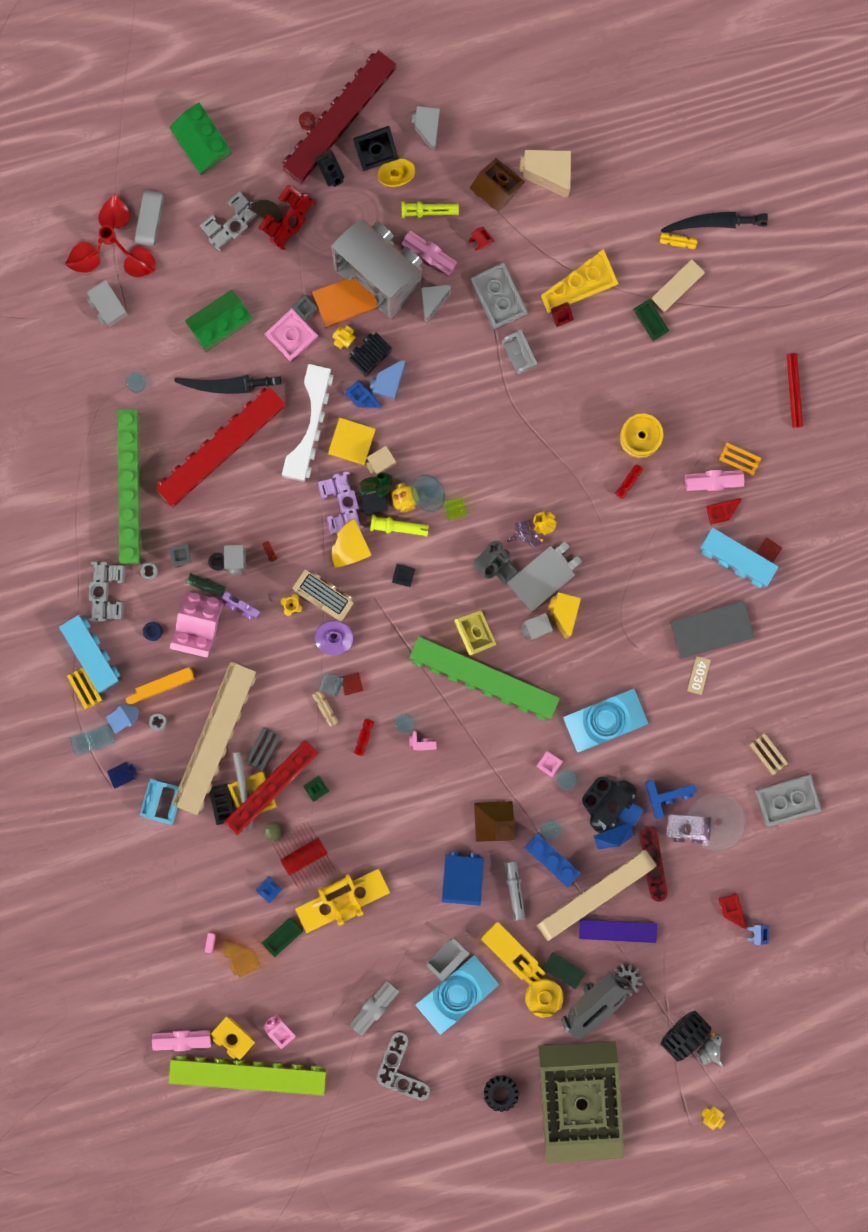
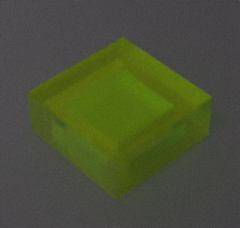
(455, 509)

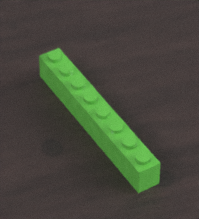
(129, 487)
(485, 678)

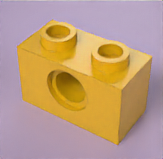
(227, 1027)

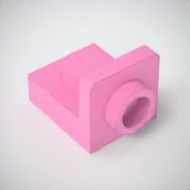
(425, 744)
(278, 1031)

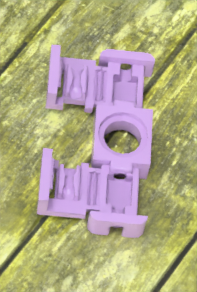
(335, 487)

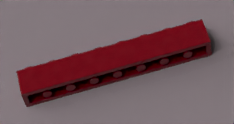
(339, 116)

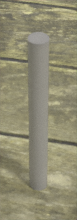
(241, 780)

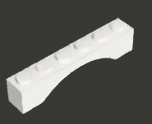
(297, 462)

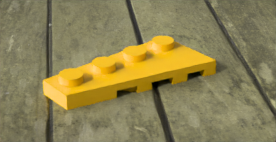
(589, 279)

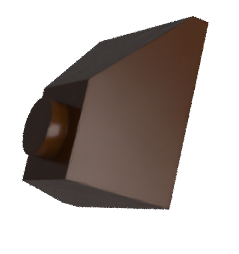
(494, 821)

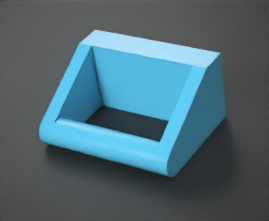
(152, 799)

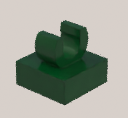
(316, 788)

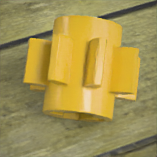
(344, 337)
(544, 522)
(713, 1118)

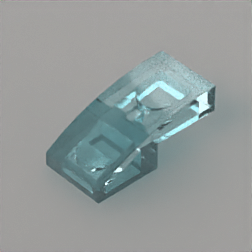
(92, 740)

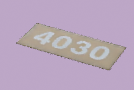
(699, 675)

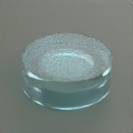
(136, 382)
(404, 723)
(566, 780)
(551, 830)

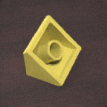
(475, 632)

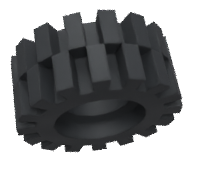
(489, 1093)

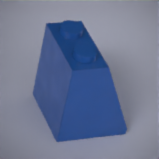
(462, 879)

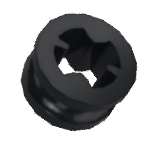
(215, 567)

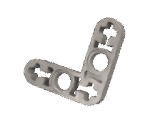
(396, 1076)

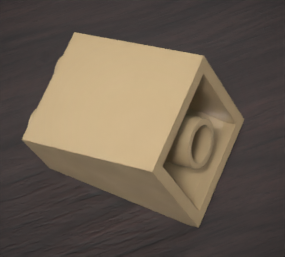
(548, 169)

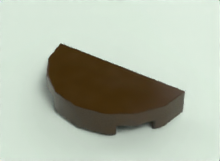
(266, 207)

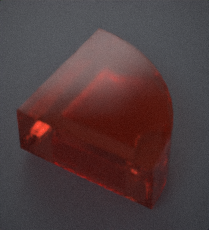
(269, 551)

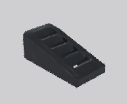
(219, 821)

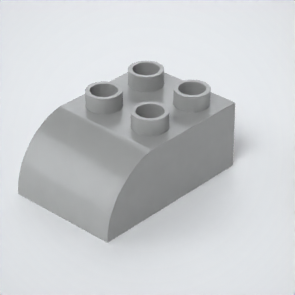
(378, 265)

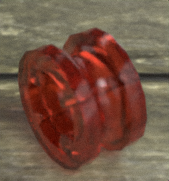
(302, 123)

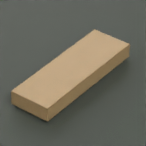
(677, 285)

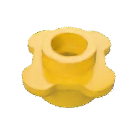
(296, 606)

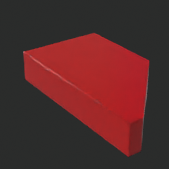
(722, 511)
(732, 909)

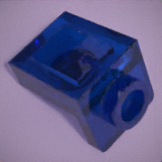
(122, 774)

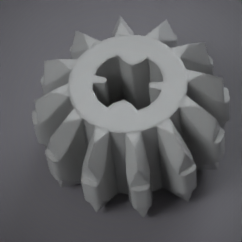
(633, 978)

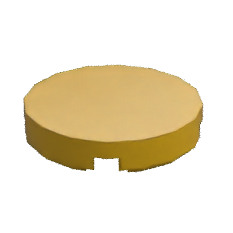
(544, 997)

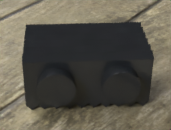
(370, 353)

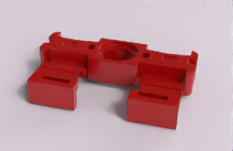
(282, 233)

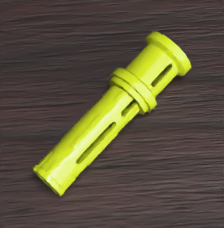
(419, 209)
(389, 525)

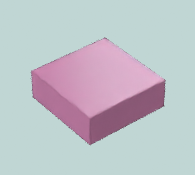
(549, 763)
(210, 943)

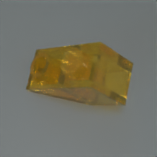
(242, 958)

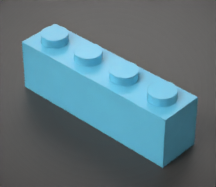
(738, 557)
(90, 654)

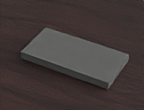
(712, 629)

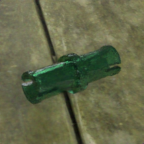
(206, 585)

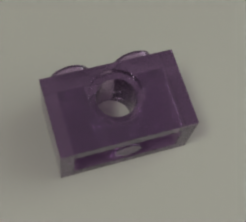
(677, 828)

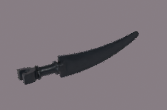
(718, 219)
(229, 386)

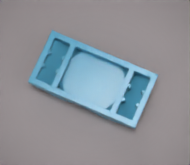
(605, 720)
(457, 994)

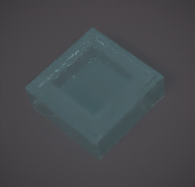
(331, 684)

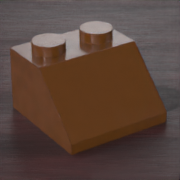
(496, 184)

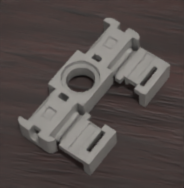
(221, 236)
(99, 607)

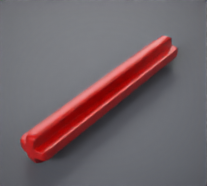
(794, 390)

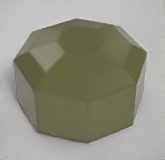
(273, 832)

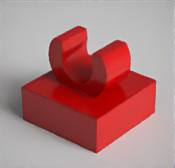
(482, 237)

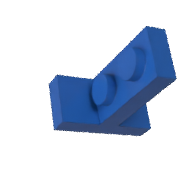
(666, 797)

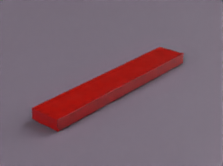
(271, 787)

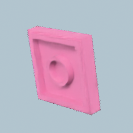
(291, 335)

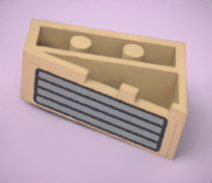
(323, 595)

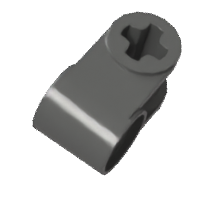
(491, 561)

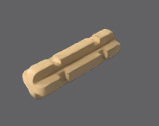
(325, 708)

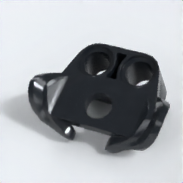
(620, 792)

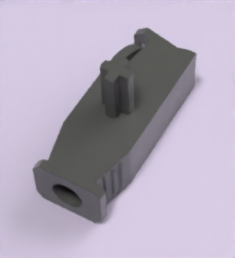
(596, 1005)

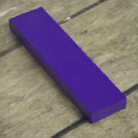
(618, 931)

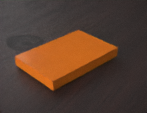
(343, 301)

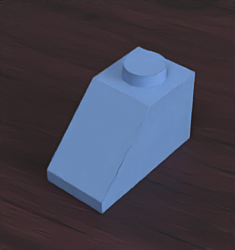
(388, 381)

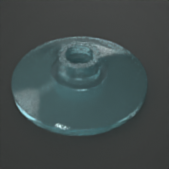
(428, 493)

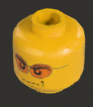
(403, 498)

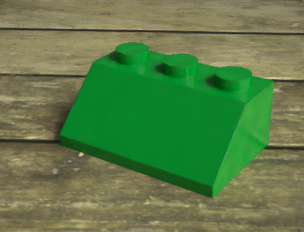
(200, 138)
(219, 320)

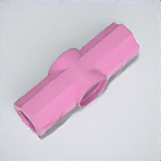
(429, 253)
(714, 480)
(182, 1040)

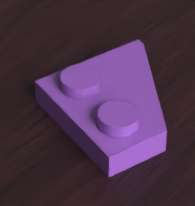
(233, 603)

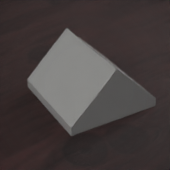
(433, 299)

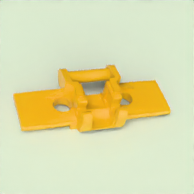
(344, 906)

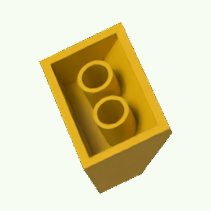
(564, 612)

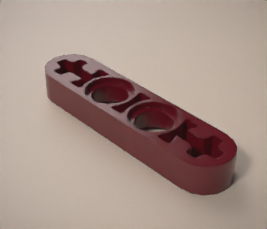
(658, 861)

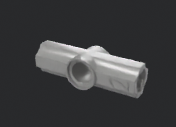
(374, 1008)

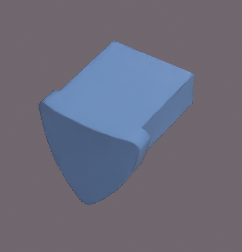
(122, 717)

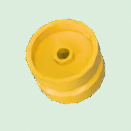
(645, 425)

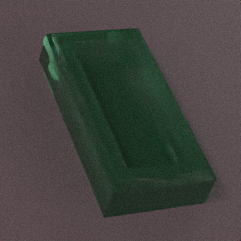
(564, 970)

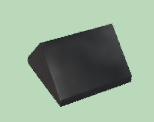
(375, 148)

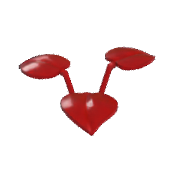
(113, 214)

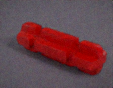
(629, 481)
(363, 737)

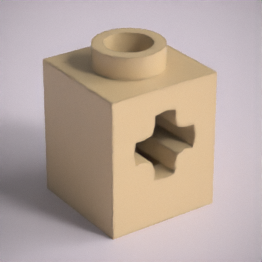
(380, 461)

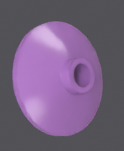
(333, 644)

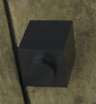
(373, 504)

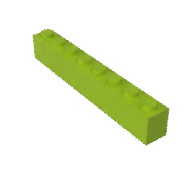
(247, 1076)

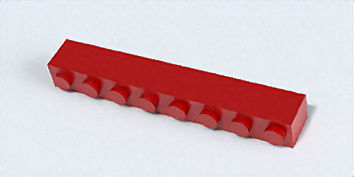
(220, 447)

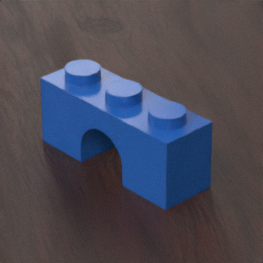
(552, 860)

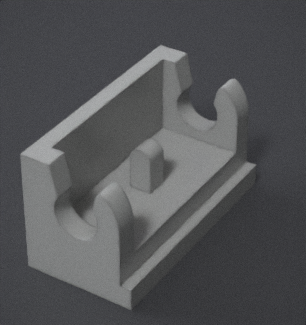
(519, 352)

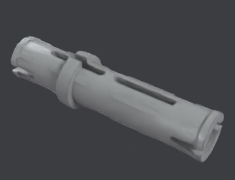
(515, 890)

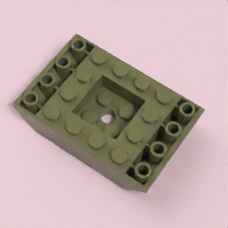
(573, 1074)

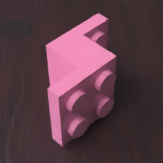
(197, 624)

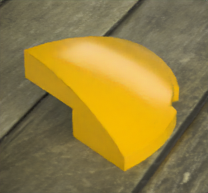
(349, 545)

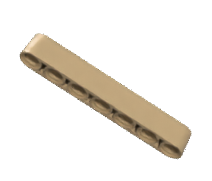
(596, 895)

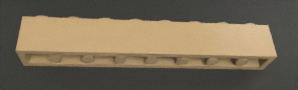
(214, 738)

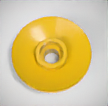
(396, 173)

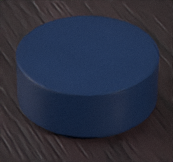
(152, 631)

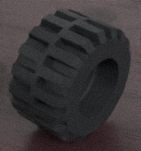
(686, 1036)

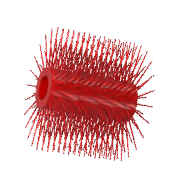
(303, 856)

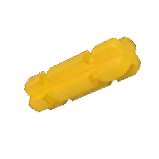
(677, 240)

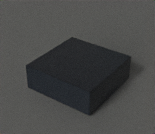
(403, 575)

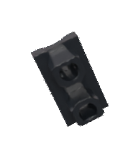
(330, 169)

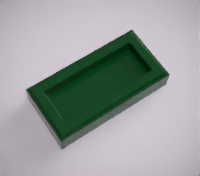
(650, 320)
(282, 937)

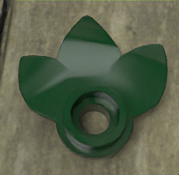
(380, 484)

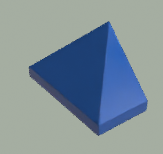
(614, 837)

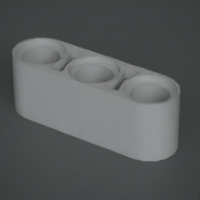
(149, 217)

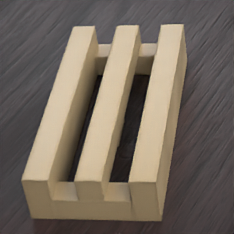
(773, 748)

